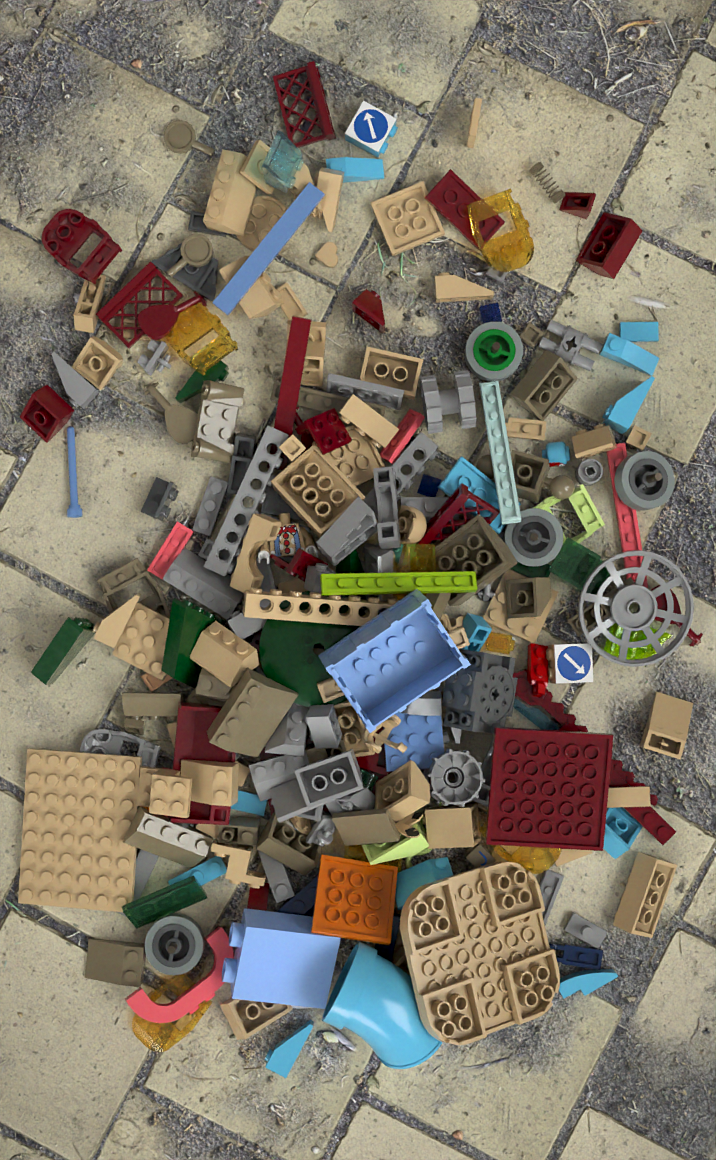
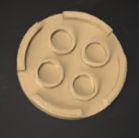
(262, 218)

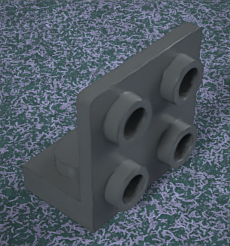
(159, 499)

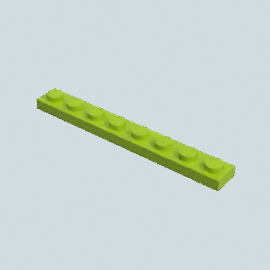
(398, 583)

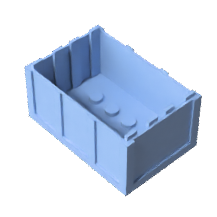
(393, 659)

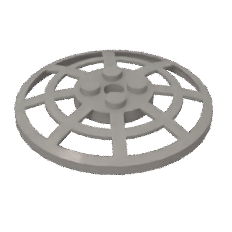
(646, 611)

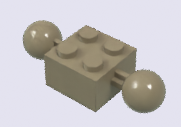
(531, 476)

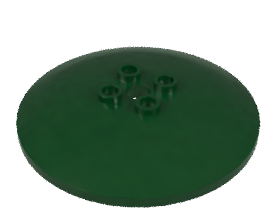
(289, 654)

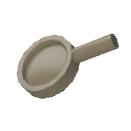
(181, 138)
(196, 252)

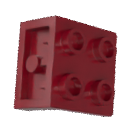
(326, 431)
(298, 564)

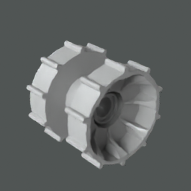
(449, 401)
(466, 782)

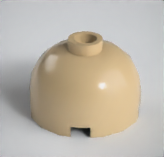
(411, 524)

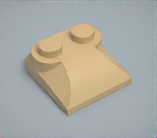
(97, 362)

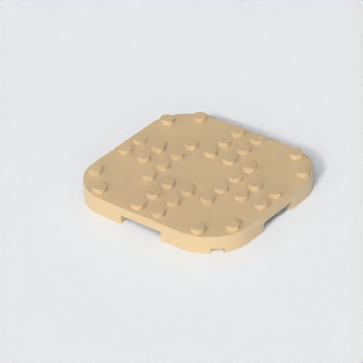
(479, 952)

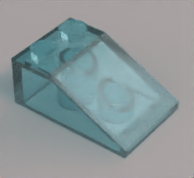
(282, 163)

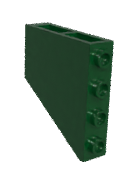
(183, 632)
(63, 649)

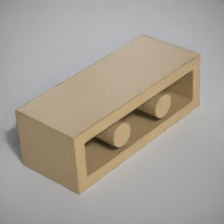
(367, 421)

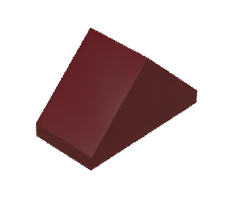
(577, 203)

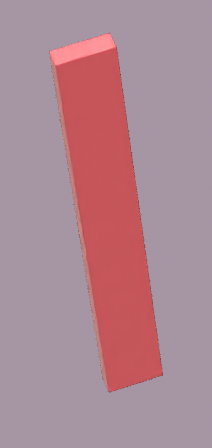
(625, 515)

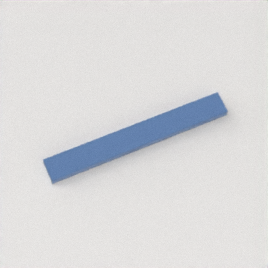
(268, 248)

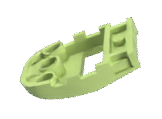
(584, 509)

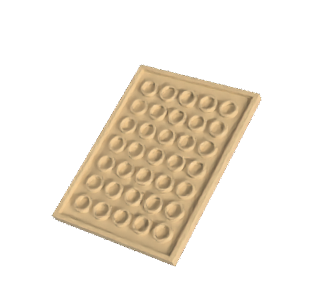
(76, 829)

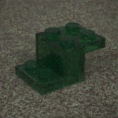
(575, 564)

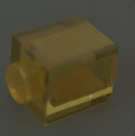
(499, 643)

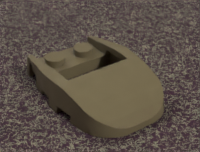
(126, 575)

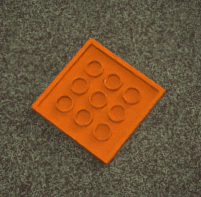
(354, 900)

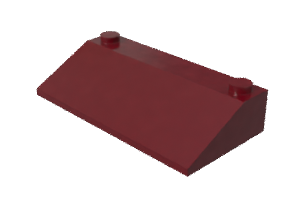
(193, 744)

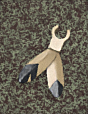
(404, 825)

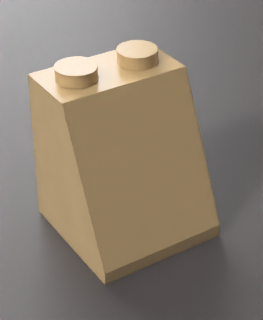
(452, 826)

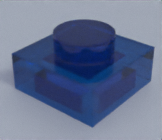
(490, 313)

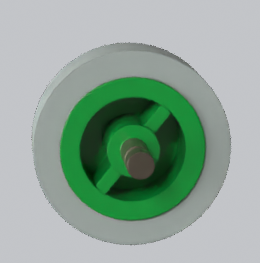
(493, 351)

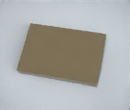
(366, 827)

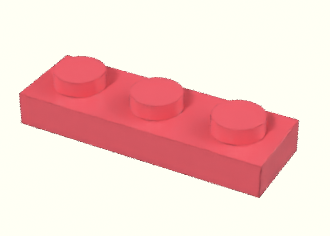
(407, 428)
(170, 550)

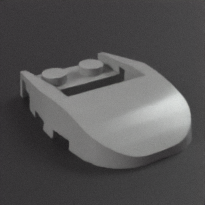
(111, 742)

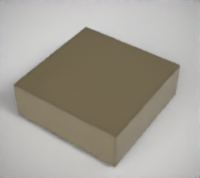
(531, 335)
(134, 726)

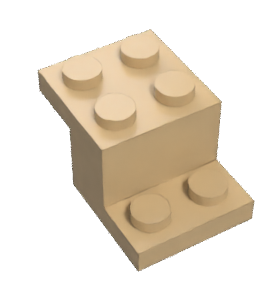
(315, 354)
(164, 792)
(239, 863)

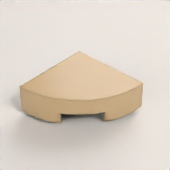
(301, 824)

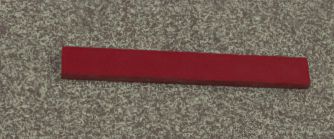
(291, 380)

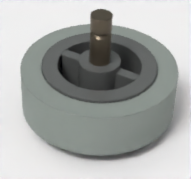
(644, 480)
(535, 538)
(174, 944)

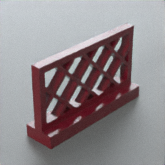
(319, 99)
(126, 295)
(452, 507)

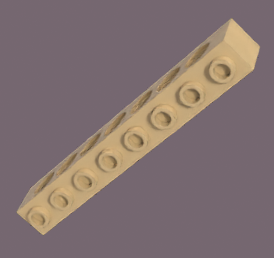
(312, 614)

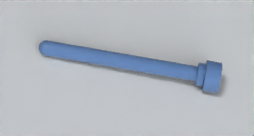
(74, 509)

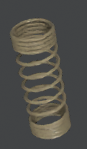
(537, 168)

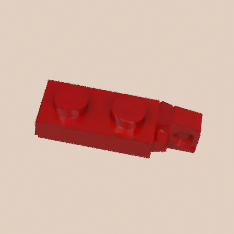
(537, 668)

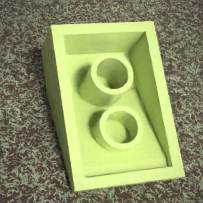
(391, 851)

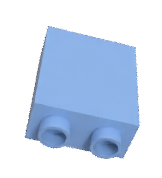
(280, 960)

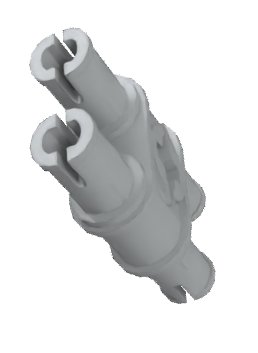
(579, 340)

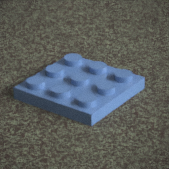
(422, 737)

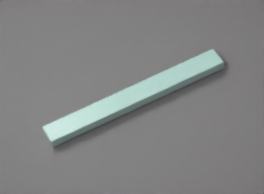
(500, 452)

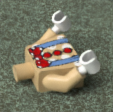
(288, 541)

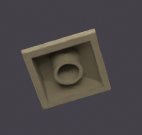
(527, 596)

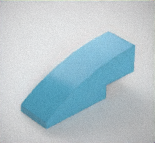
(586, 981)

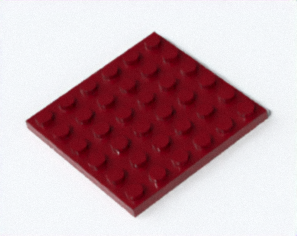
(549, 788)

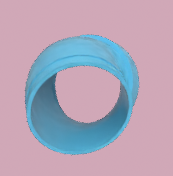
(381, 1008)

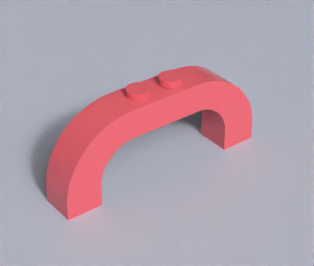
(191, 998)

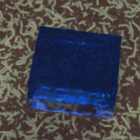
(429, 486)

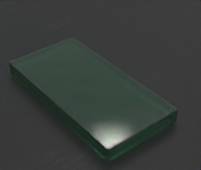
(164, 902)

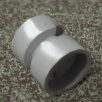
(588, 472)

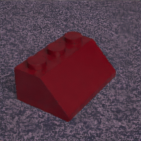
(609, 245)

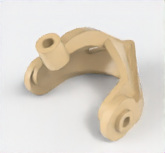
(381, 738)

